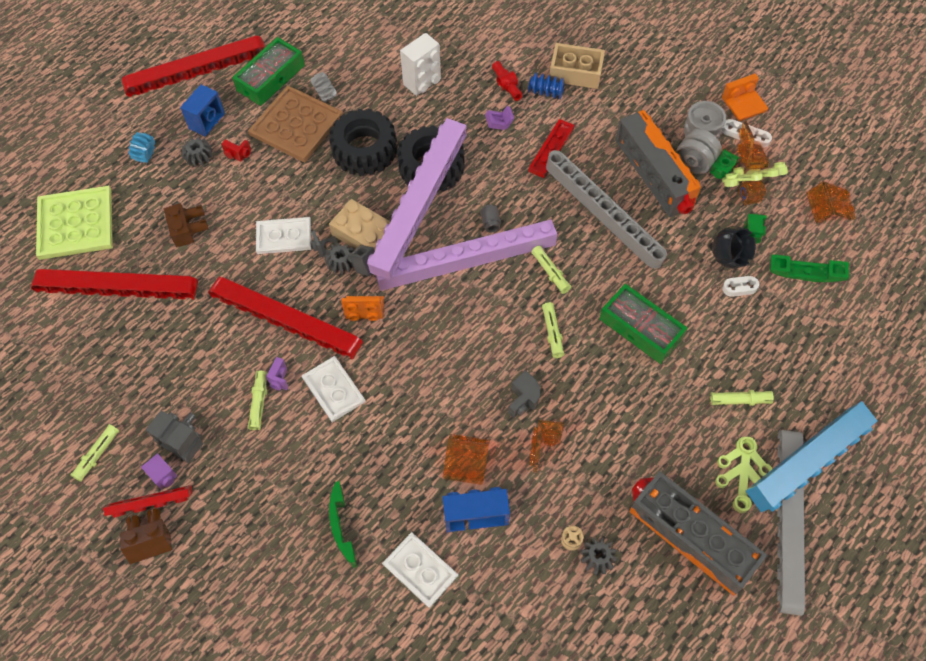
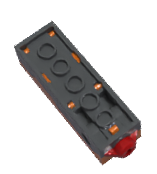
(657, 163)
(696, 532)

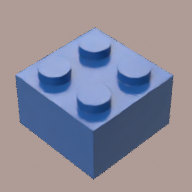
(202, 110)

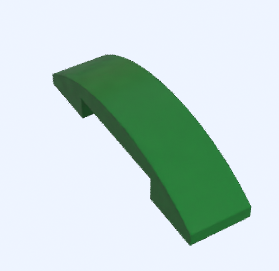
(809, 271)
(337, 501)

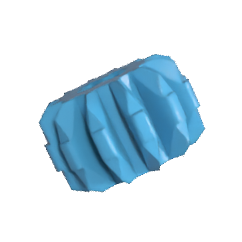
(141, 147)

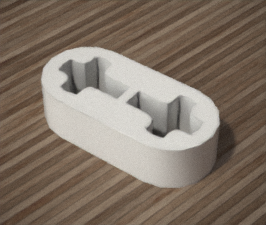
(740, 286)

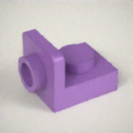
(276, 375)

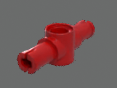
(507, 80)

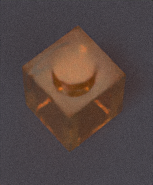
(752, 192)

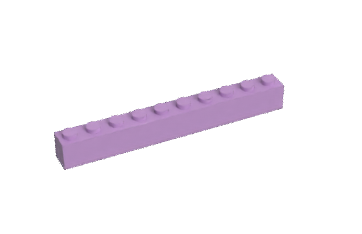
(417, 199)
(471, 254)

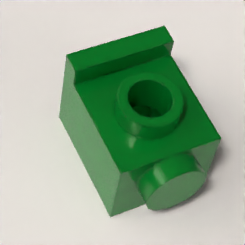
(724, 164)
(755, 224)

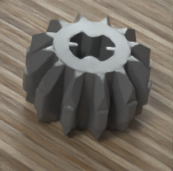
(196, 151)
(339, 258)
(594, 548)

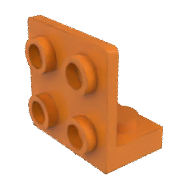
(743, 99)
(363, 307)

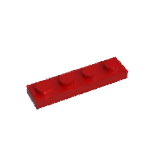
(555, 141)
(140, 503)

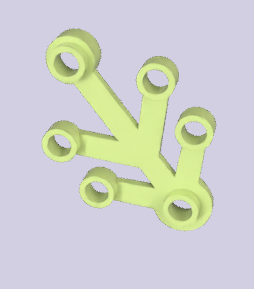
(733, 179)
(744, 470)

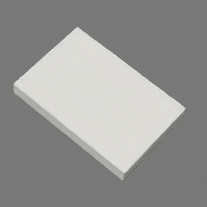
(283, 235)
(333, 388)
(420, 569)

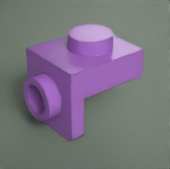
(499, 120)

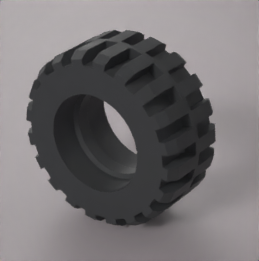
(416, 145)
(369, 158)

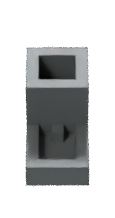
(528, 394)

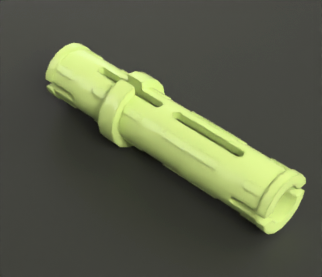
(554, 274)
(557, 348)
(742, 398)
(257, 404)
(79, 473)

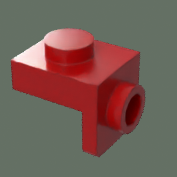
(237, 152)

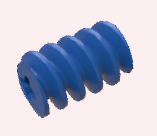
(548, 85)

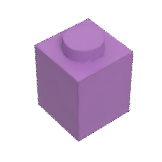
(159, 472)

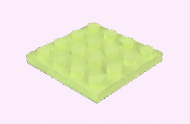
(74, 222)

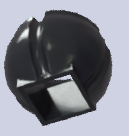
(733, 247)

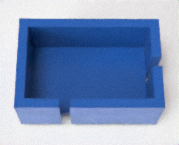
(479, 508)

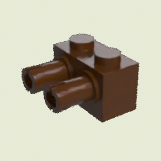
(179, 226)
(145, 540)

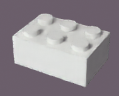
(421, 64)

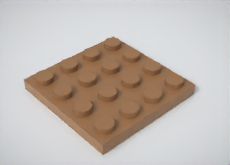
(295, 123)

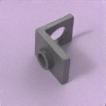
(319, 245)

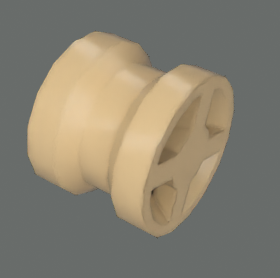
(575, 534)

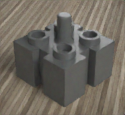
(175, 435)

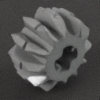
(323, 87)

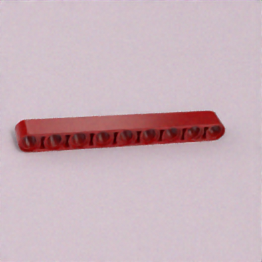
(192, 65)
(114, 283)
(285, 316)

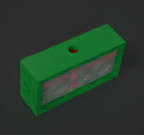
(268, 71)
(642, 323)

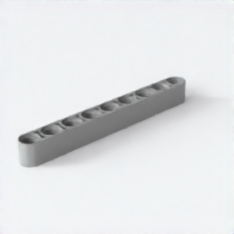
(595, 200)
(791, 533)

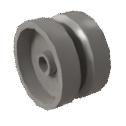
(705, 116)
(699, 150)

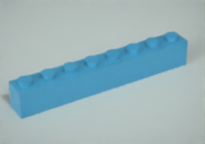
(811, 457)

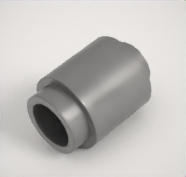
(490, 218)

